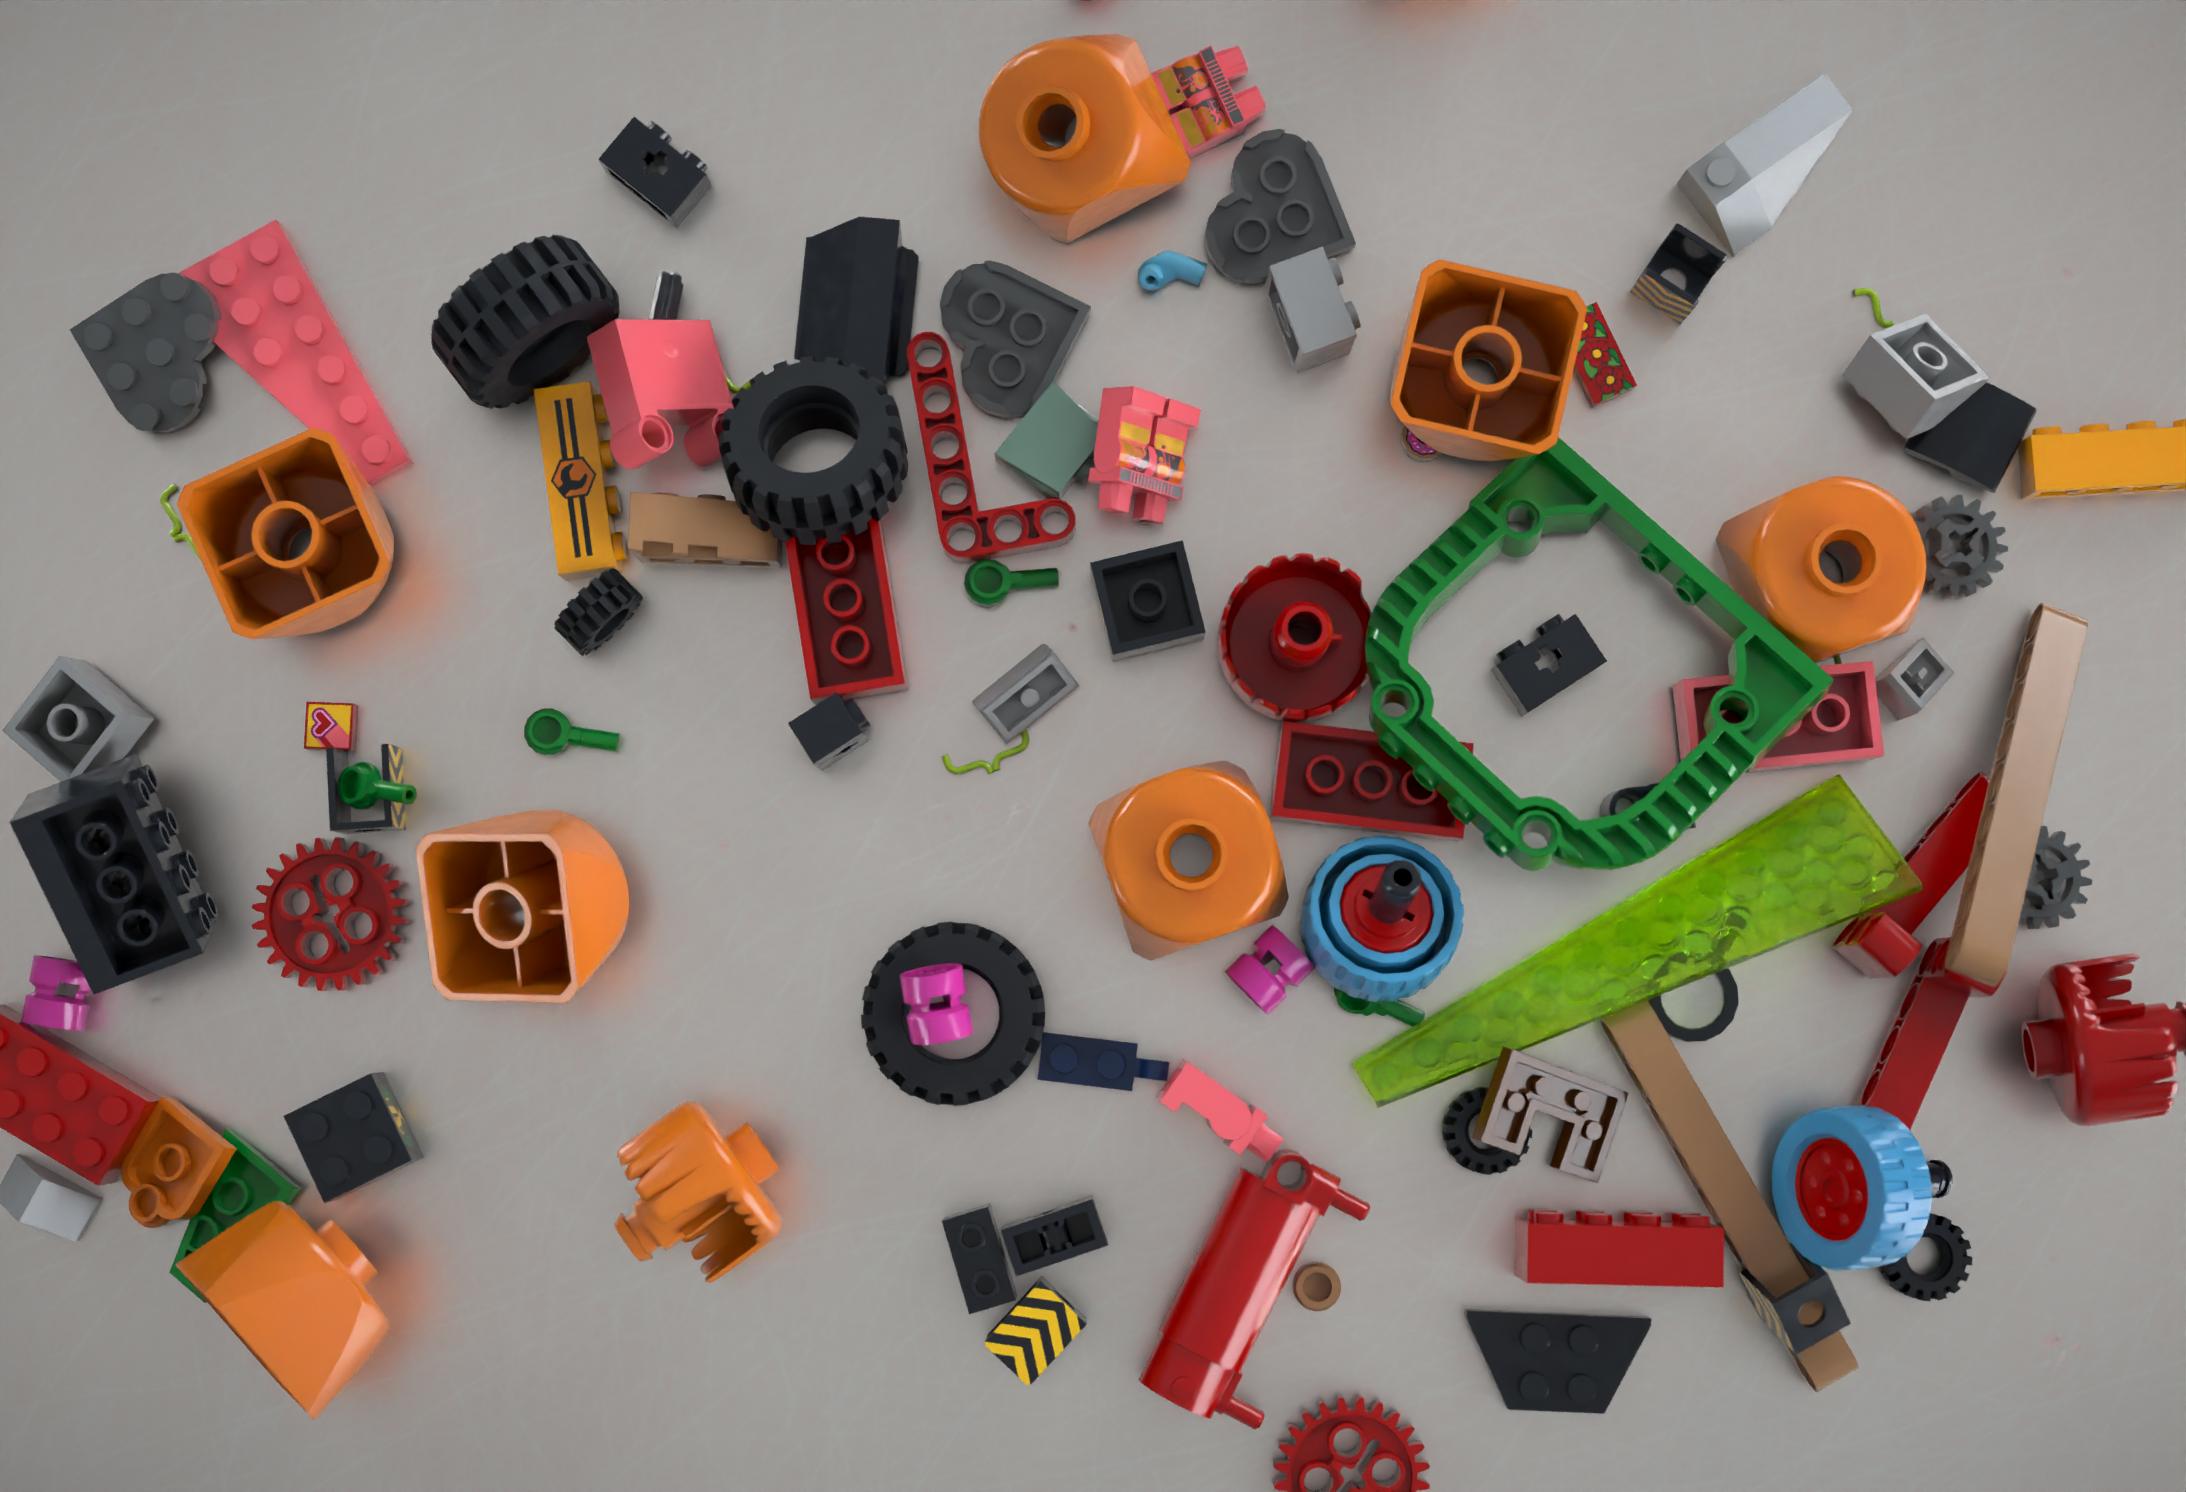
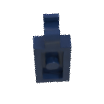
(1095, 1062)

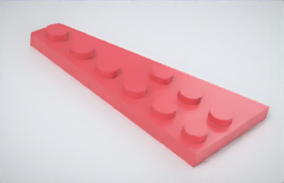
(293, 348)

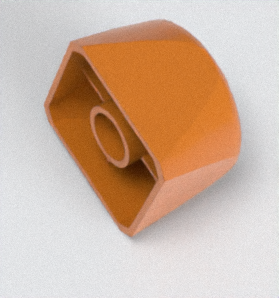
(1121, 143)
(1515, 325)
(254, 510)
(1777, 570)
(520, 906)
(1176, 911)
(292, 1299)

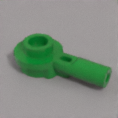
(990, 581)
(550, 732)
(363, 786)
(1397, 1009)

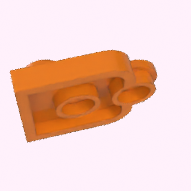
(173, 1165)

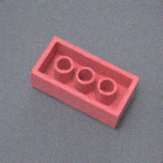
(1835, 731)

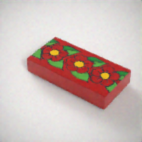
(1600, 361)

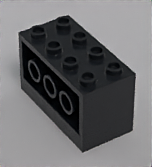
(115, 873)

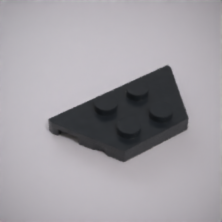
(1557, 1357)

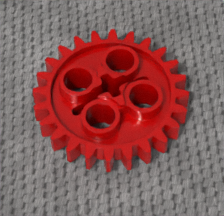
(292, 933)
(1315, 1449)

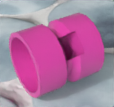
(1257, 981)
(51, 1009)
(936, 1021)

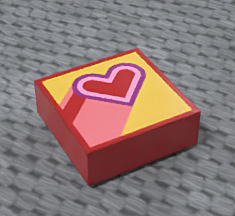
(330, 726)

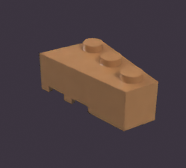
(697, 532)

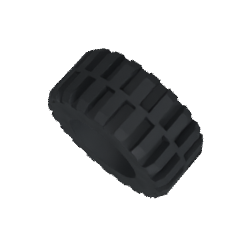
(523, 320)
(802, 400)
(1000, 1061)

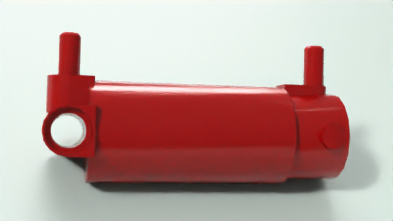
(1237, 1285)

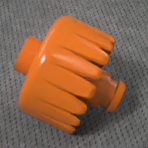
(699, 1185)

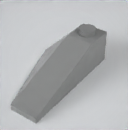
(1758, 170)

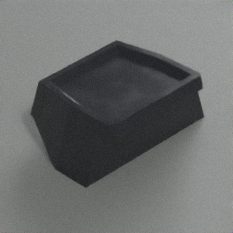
(858, 296)

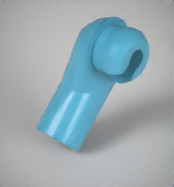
(1169, 266)

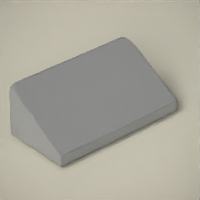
(1025, 693)

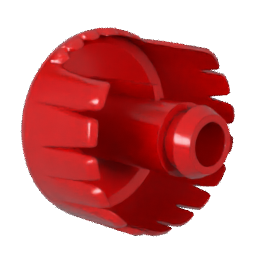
(1296, 638)
(2101, 1049)

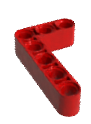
(958, 470)
(1882, 939)
(1920, 1035)

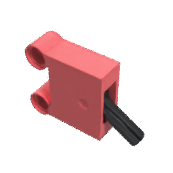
(659, 378)

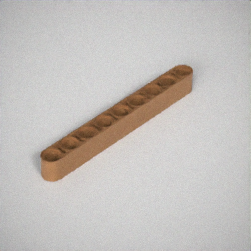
(2016, 796)
(1720, 1176)

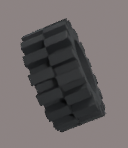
(598, 612)
(1460, 1145)
(1949, 1271)

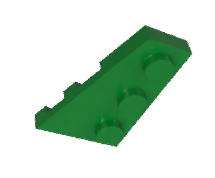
(242, 1189)

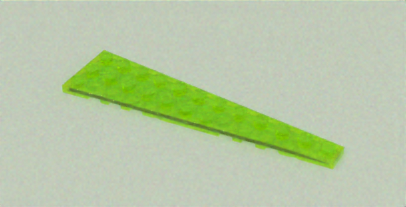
(1749, 895)

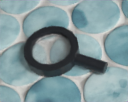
(1699, 1008)

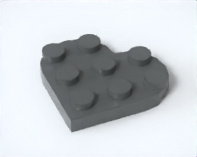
(1276, 209)
(1010, 333)
(152, 350)

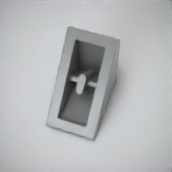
(1912, 680)
(46, 1199)

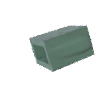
(1051, 444)

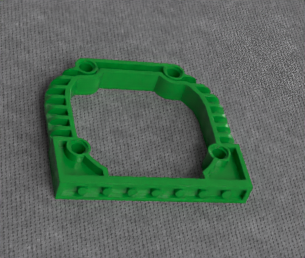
(1561, 492)

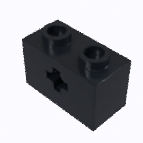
(670, 194)
(1574, 655)
(831, 730)
(1054, 1236)
(979, 1258)

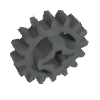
(1967, 559)
(2045, 893)

